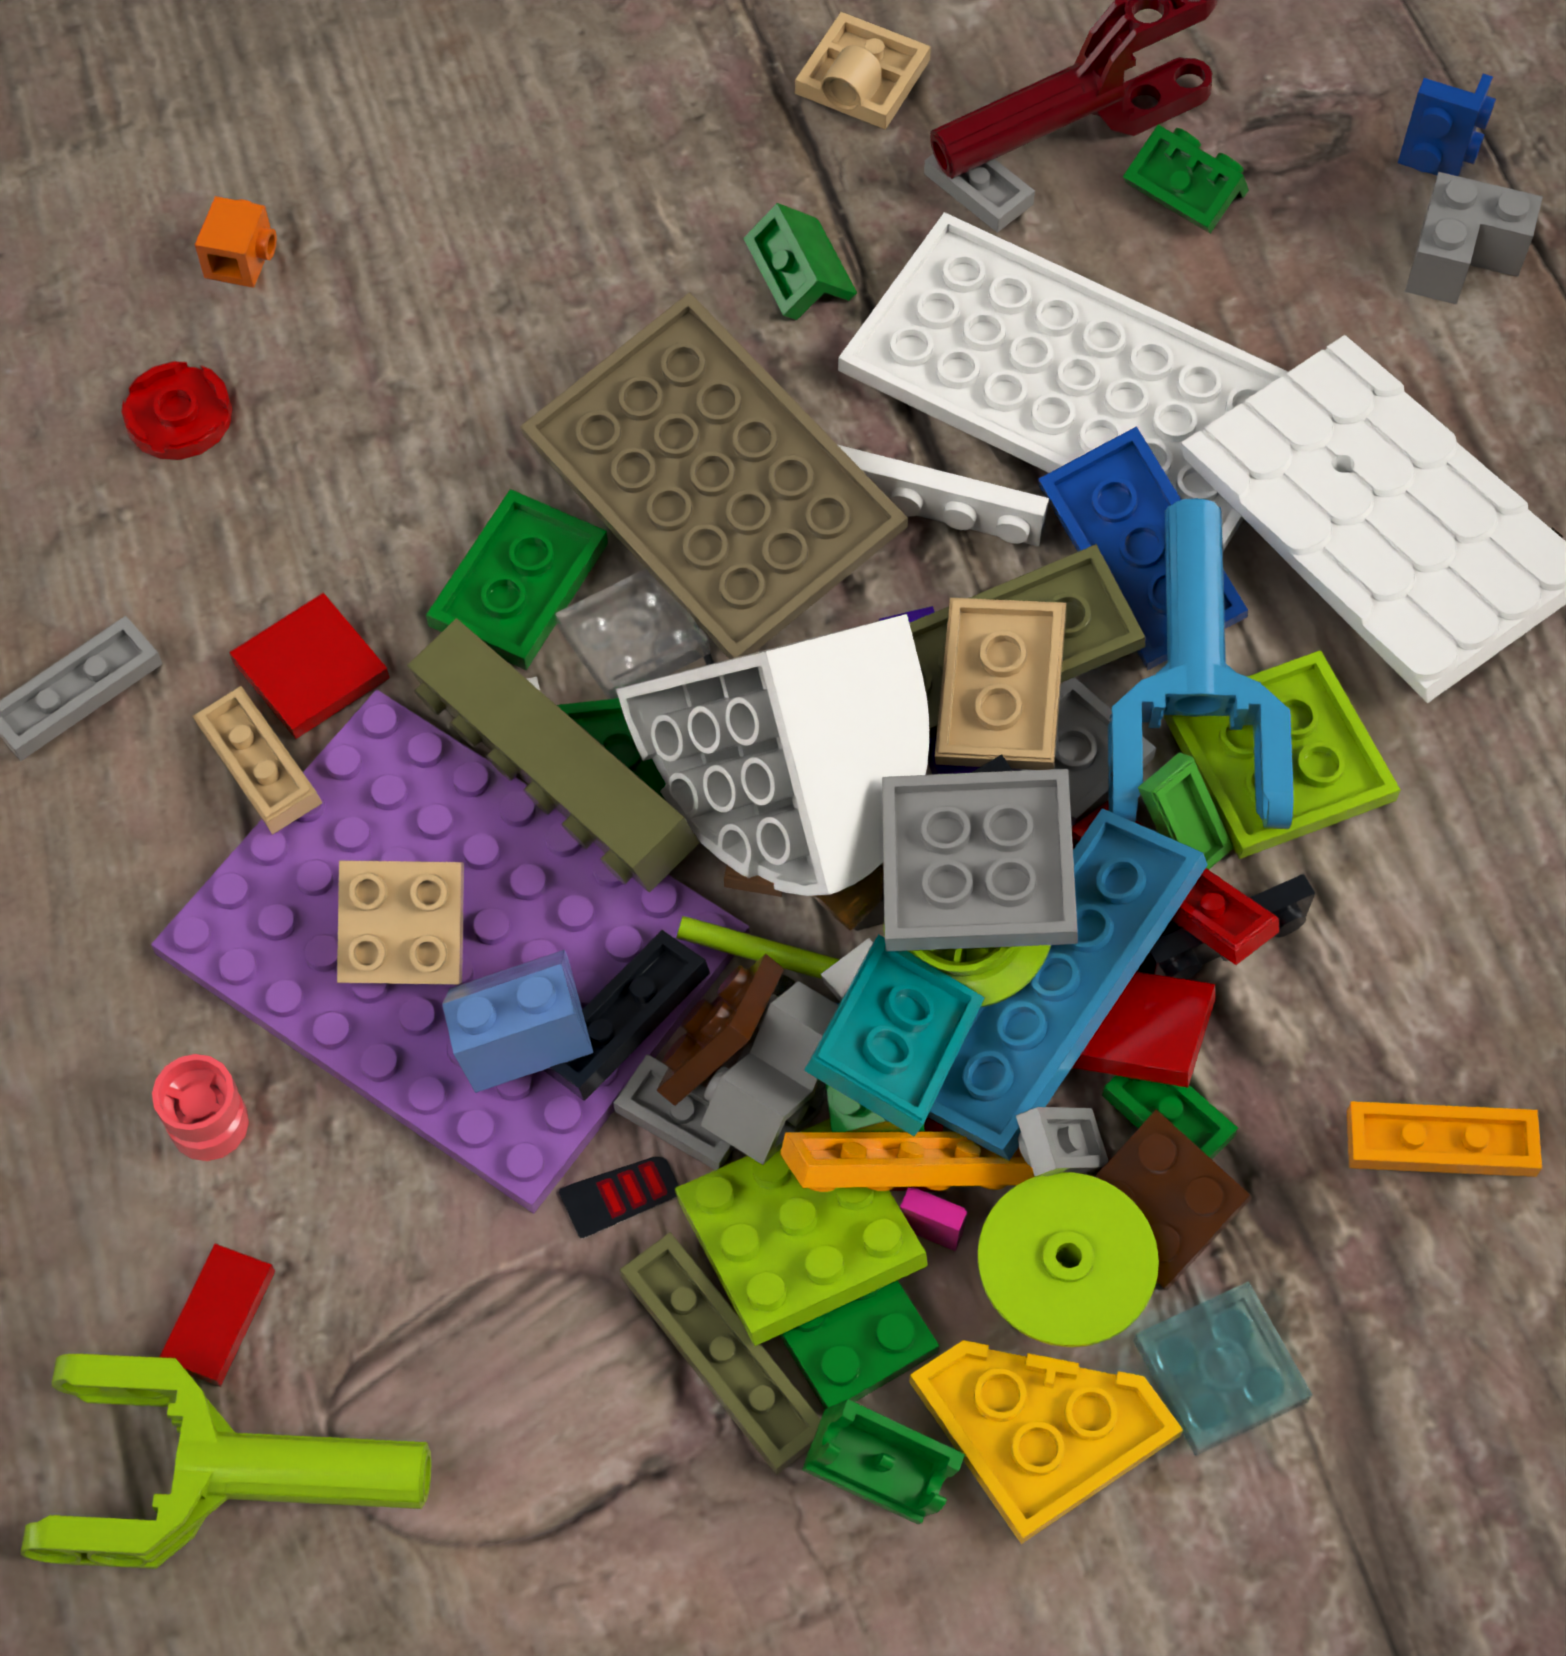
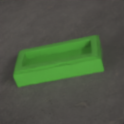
(1184, 808)

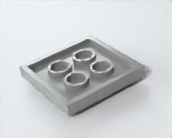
(978, 860)

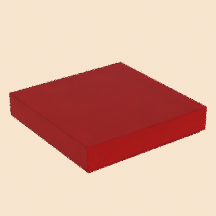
(309, 665)
(1152, 1030)

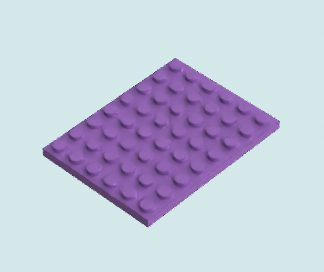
(410, 792)

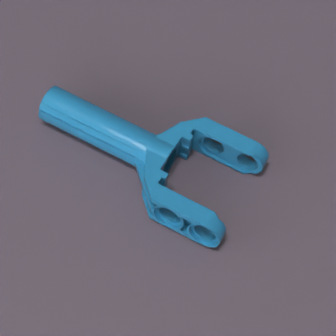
(1197, 674)

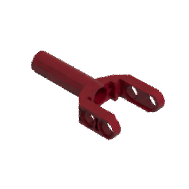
(1086, 88)

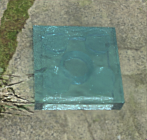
(1222, 1368)

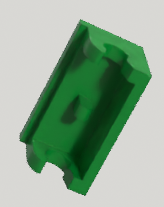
(881, 1461)

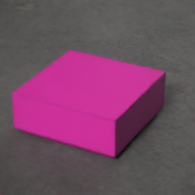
(934, 1218)

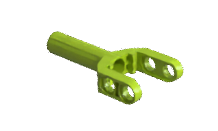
(215, 1467)

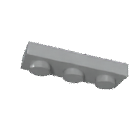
(75, 687)

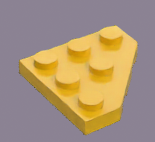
(1041, 1427)

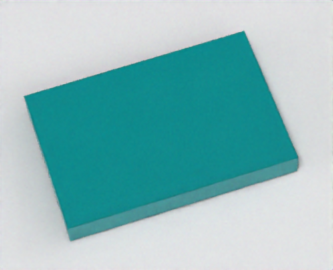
(895, 1035)

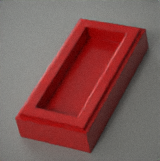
(218, 1313)

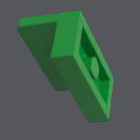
(797, 260)

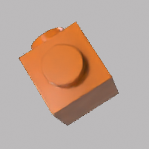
(235, 241)

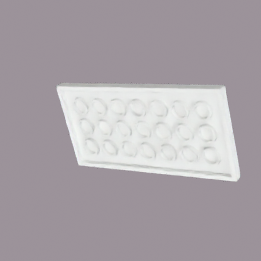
(1046, 358)

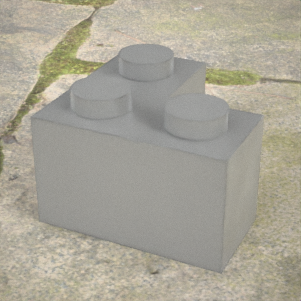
(1470, 226)
(768, 1084)

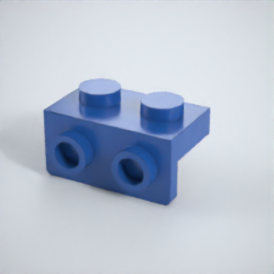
(1445, 125)

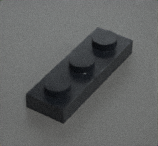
(1183, 954)
(631, 1010)

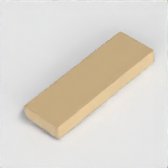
(257, 760)

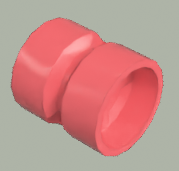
(200, 1107)

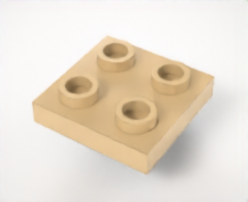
(862, 70)
(400, 922)

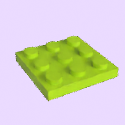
(1332, 758)
(795, 1249)

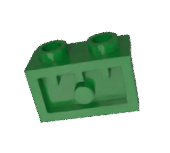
(1186, 178)

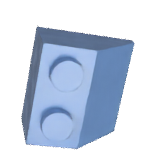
(516, 1021)

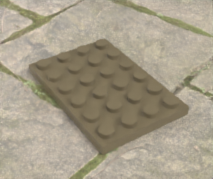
(714, 478)

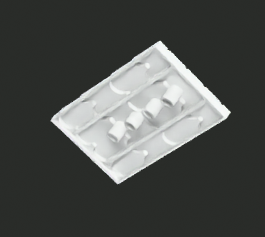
(1385, 516)

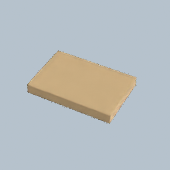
(1001, 683)

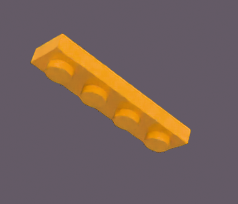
(897, 1160)

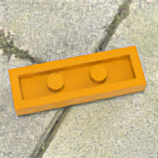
(1443, 1139)

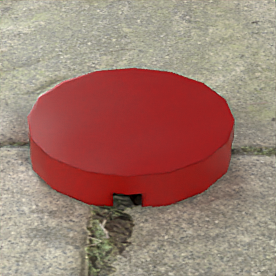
(177, 410)

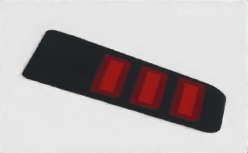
(618, 1195)

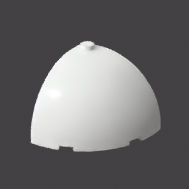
(789, 751)

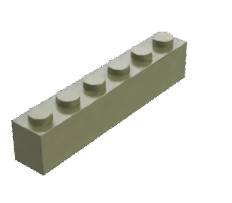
(554, 755)

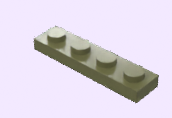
(722, 1353)

